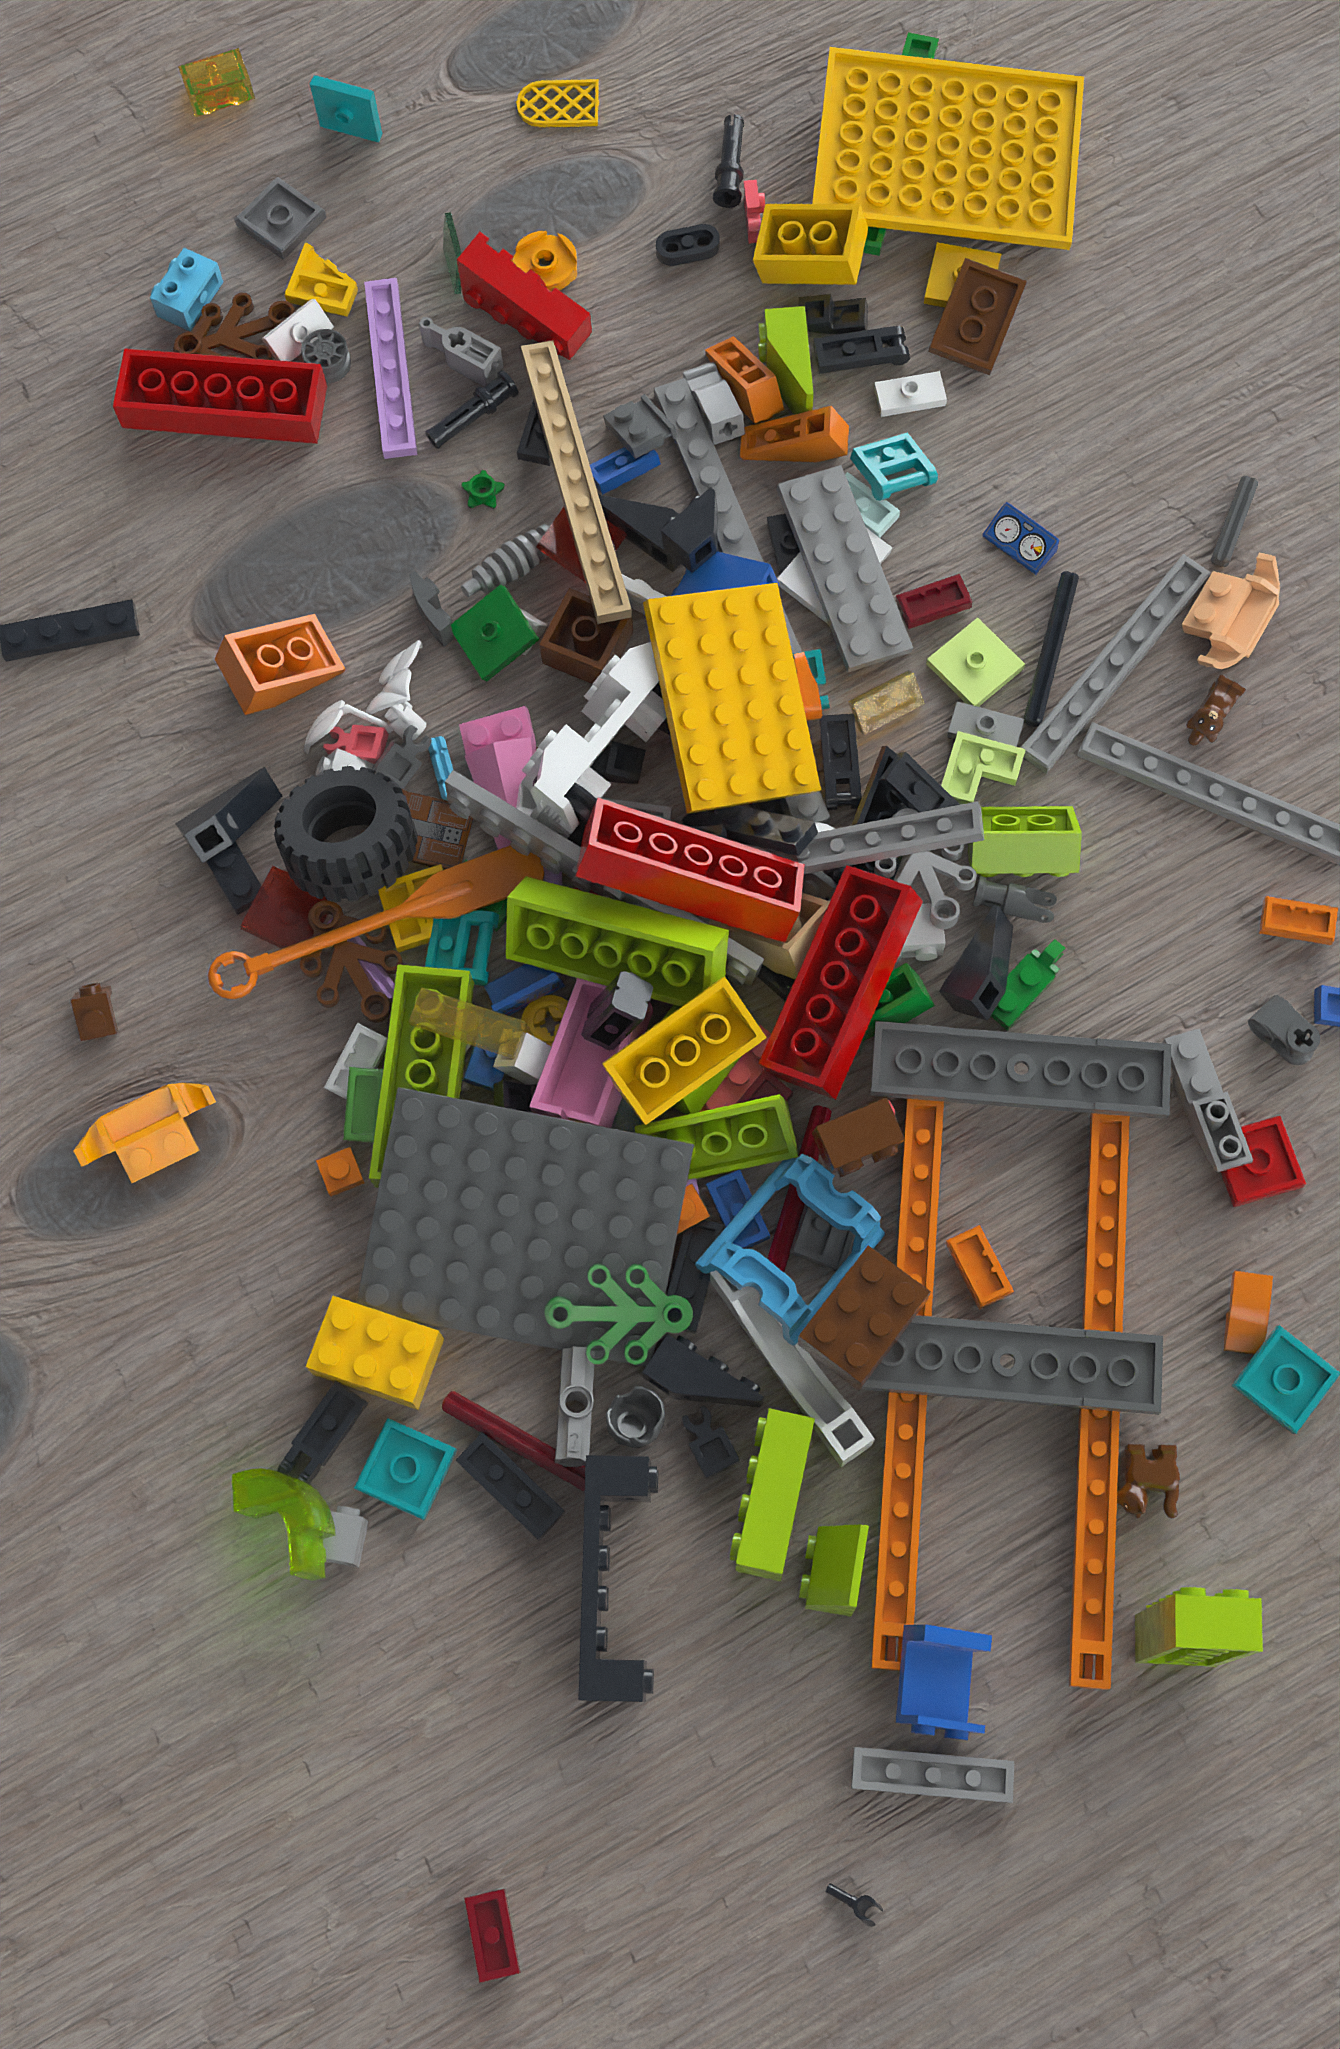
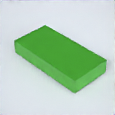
(362, 1103)

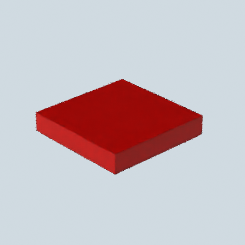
(1273, 1164)

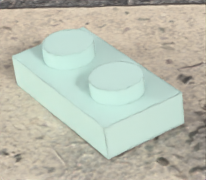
(876, 514)

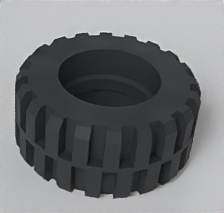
(350, 866)

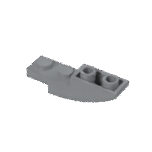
(1205, 1104)

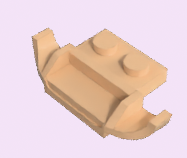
(1234, 612)

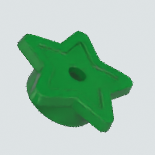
(479, 482)

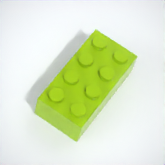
(774, 1494)

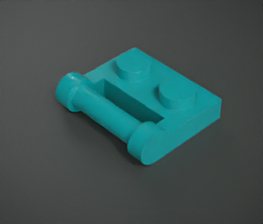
(890, 457)
(450, 943)

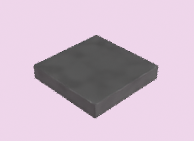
(280, 218)

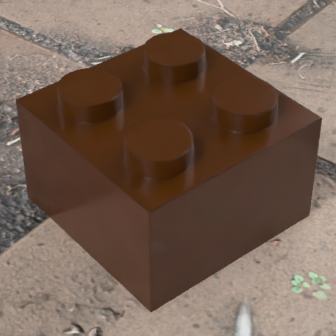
(578, 643)
(857, 1137)

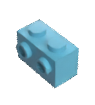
(186, 289)

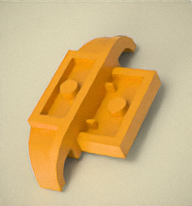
(147, 1130)

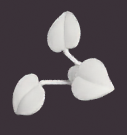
(394, 695)

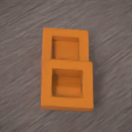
(1248, 1312)

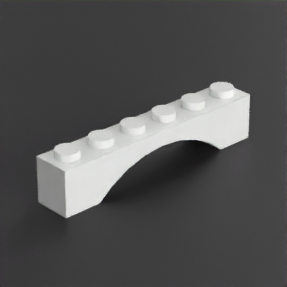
(798, 1372)

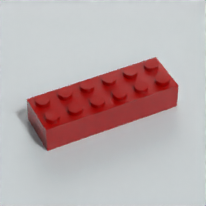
(220, 396)
(691, 870)
(841, 981)

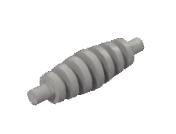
(507, 563)

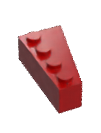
(521, 298)

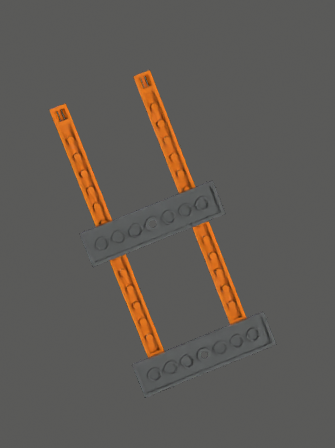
(1053, 1366)

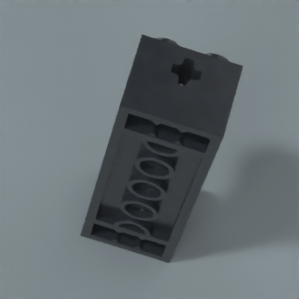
(613, 1481)

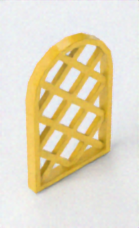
(554, 84)

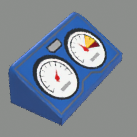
(1021, 538)

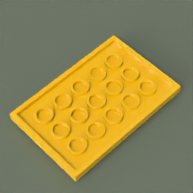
(731, 697)

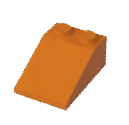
(277, 662)

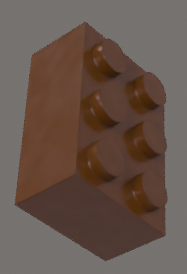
(863, 1317)

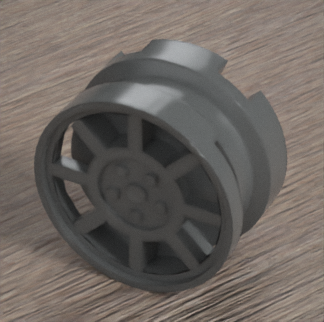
(329, 351)

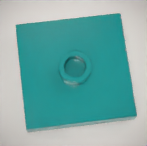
(346, 108)
(1286, 1379)
(405, 1469)

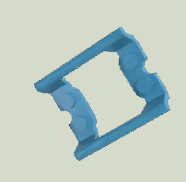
(752, 1269)

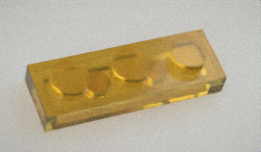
(467, 1023)

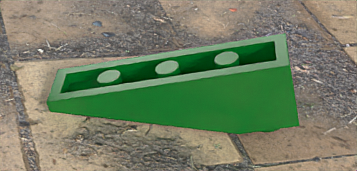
(901, 999)

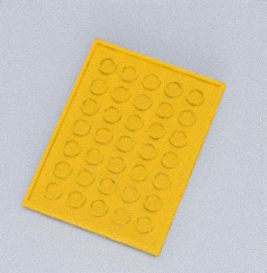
(951, 147)

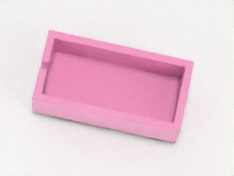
(573, 1077)

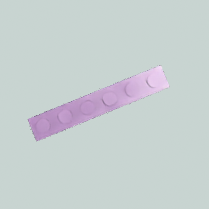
(390, 368)

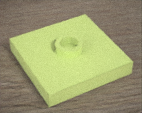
(975, 663)

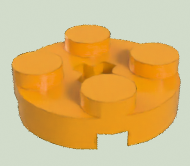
(550, 247)

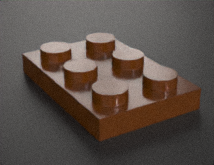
(977, 316)

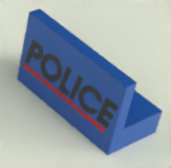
(521, 988)

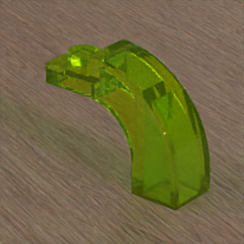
(300, 1505)

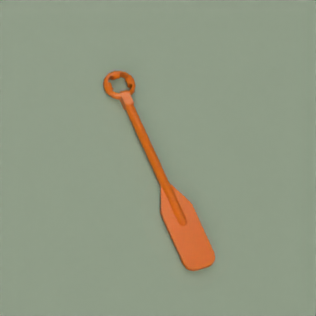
(440, 897)

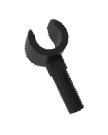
(859, 1904)

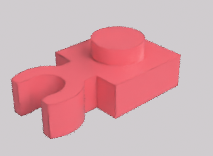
(754, 205)
(362, 741)

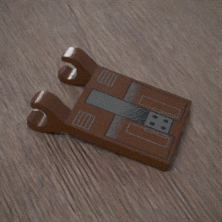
(440, 831)

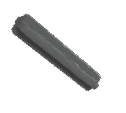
(1234, 521)

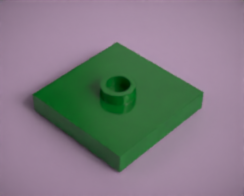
(494, 633)

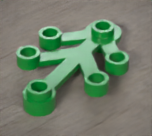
(625, 1314)

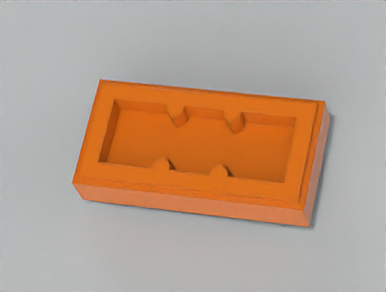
(1298, 920)
(979, 1267)

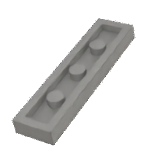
(933, 1774)

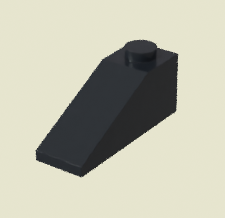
(642, 525)

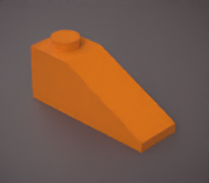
(748, 378)
(797, 438)

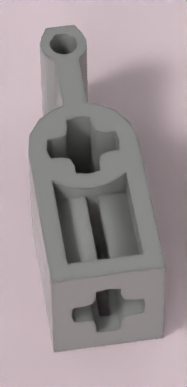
(464, 351)
(715, 403)

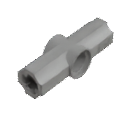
(574, 1428)

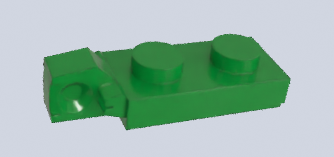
(1027, 983)

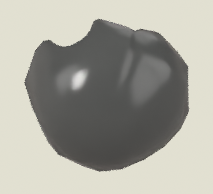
(636, 1417)

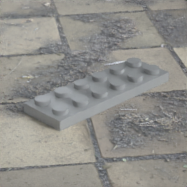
(844, 568)

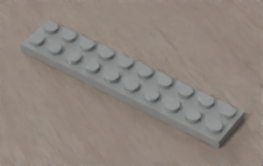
(563, 855)

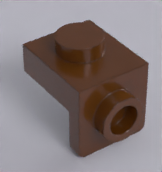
(94, 1011)

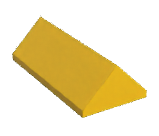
(684, 1051)

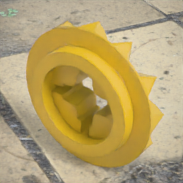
(535, 1015)

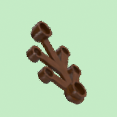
(229, 334)
(347, 955)

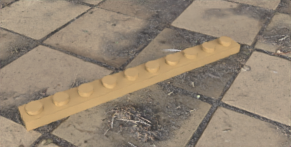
(576, 483)

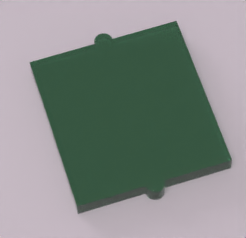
(452, 251)

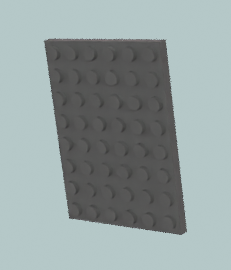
(511, 1207)

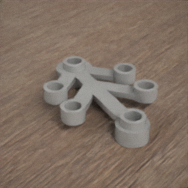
(925, 864)

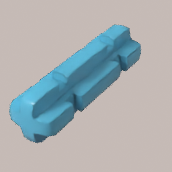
(441, 763)

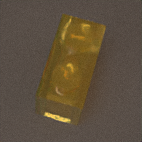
(216, 82)

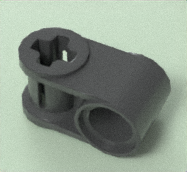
(1283, 1028)

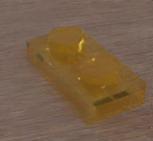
(886, 702)

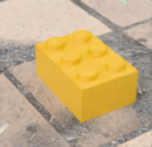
(810, 244)
(375, 1352)

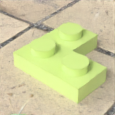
(977, 758)

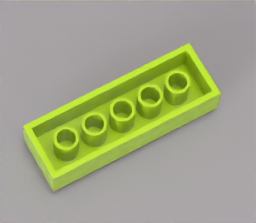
(603, 936)
(416, 1056)
(1199, 1628)

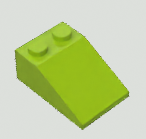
(786, 353)
(835, 1569)

